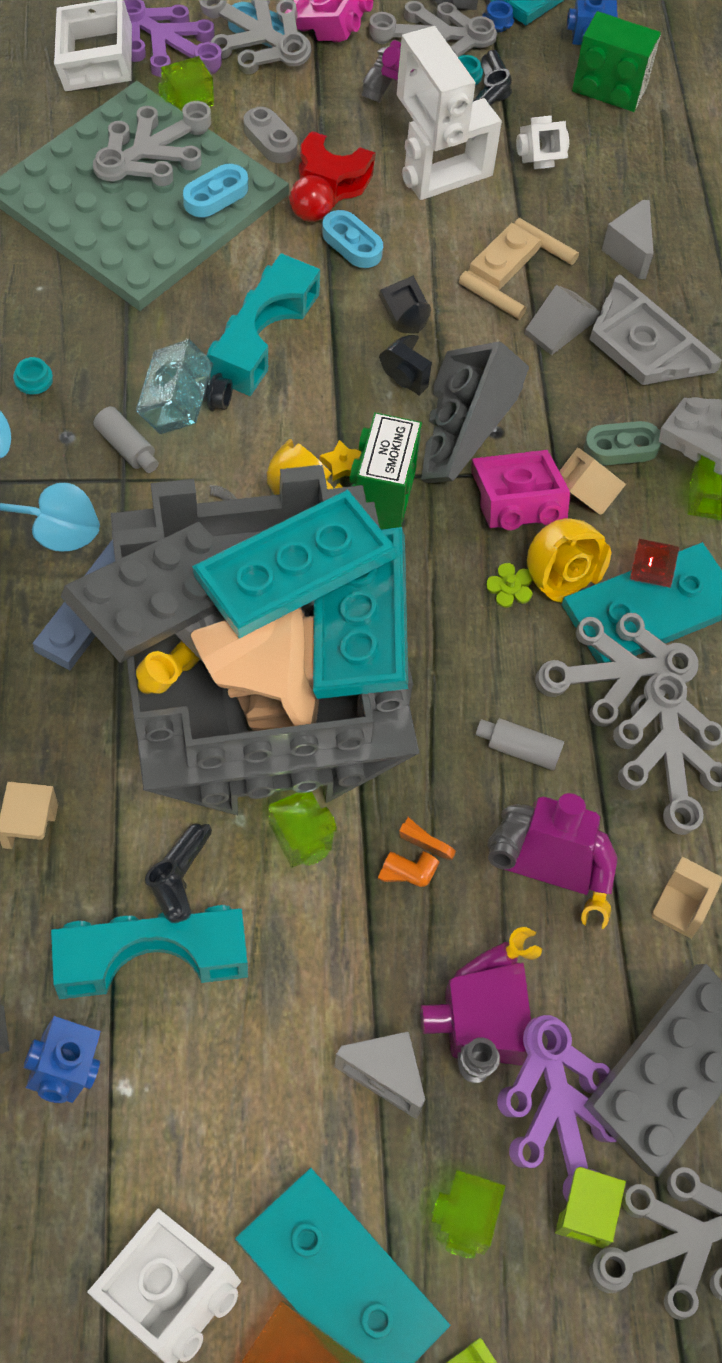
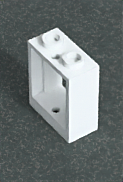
(94, 65)
(438, 90)
(473, 165)

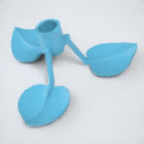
(64, 512)

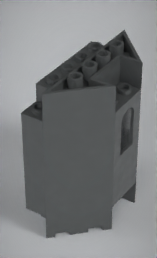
(197, 736)

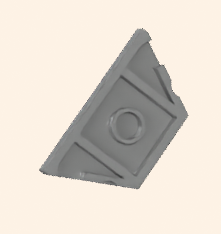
(648, 339)
(696, 430)

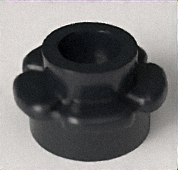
(218, 392)

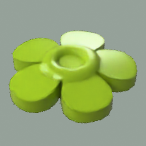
(510, 585)

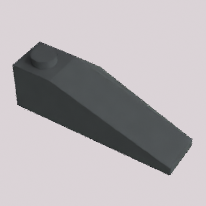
(473, 396)

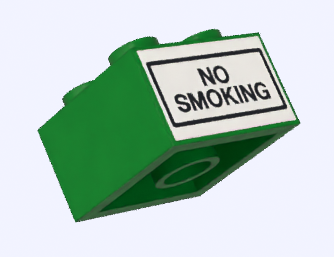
(615, 61)
(387, 466)

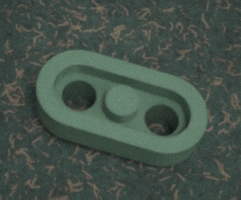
(621, 442)

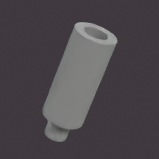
(125, 439)
(521, 742)

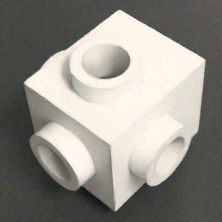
(554, 142)

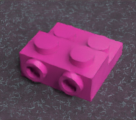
(331, 18)
(520, 489)

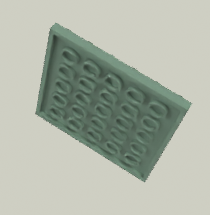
(130, 229)

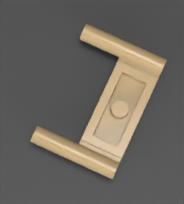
(505, 258)

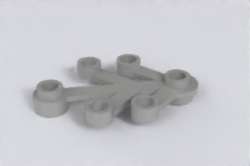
(259, 32)
(471, 33)
(115, 164)
(624, 668)
(674, 746)
(690, 1238)

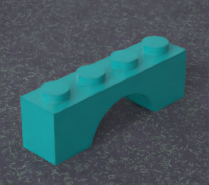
(283, 293)
(91, 955)

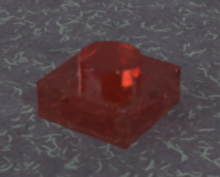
(654, 563)

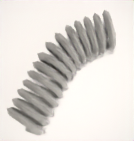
(219, 493)

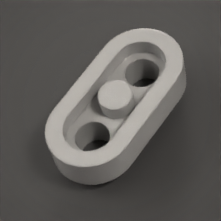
(270, 135)

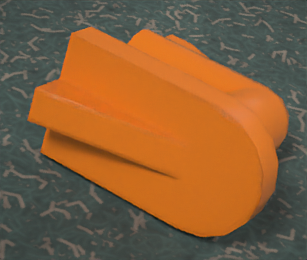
(420, 874)

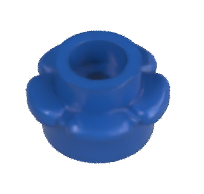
(501, 14)

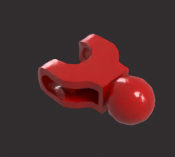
(328, 178)

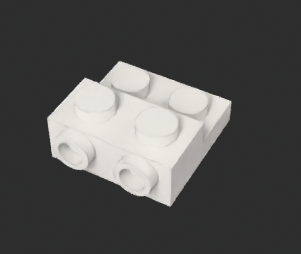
(166, 1288)

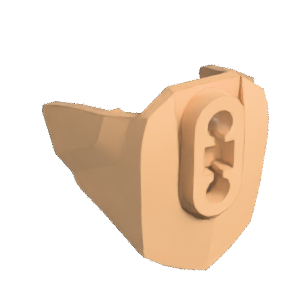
(265, 669)

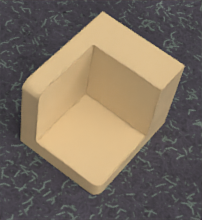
(591, 481)
(26, 812)
(687, 897)

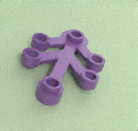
(171, 34)
(560, 1100)

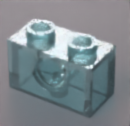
(174, 387)

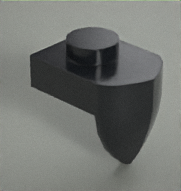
(406, 305)
(406, 365)

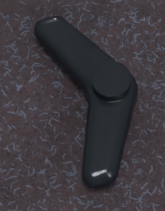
(496, 79)
(167, 876)

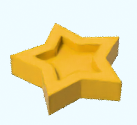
(340, 460)

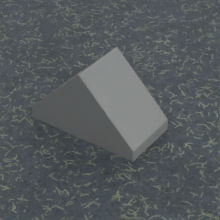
(630, 239)
(560, 319)
(385, 1068)

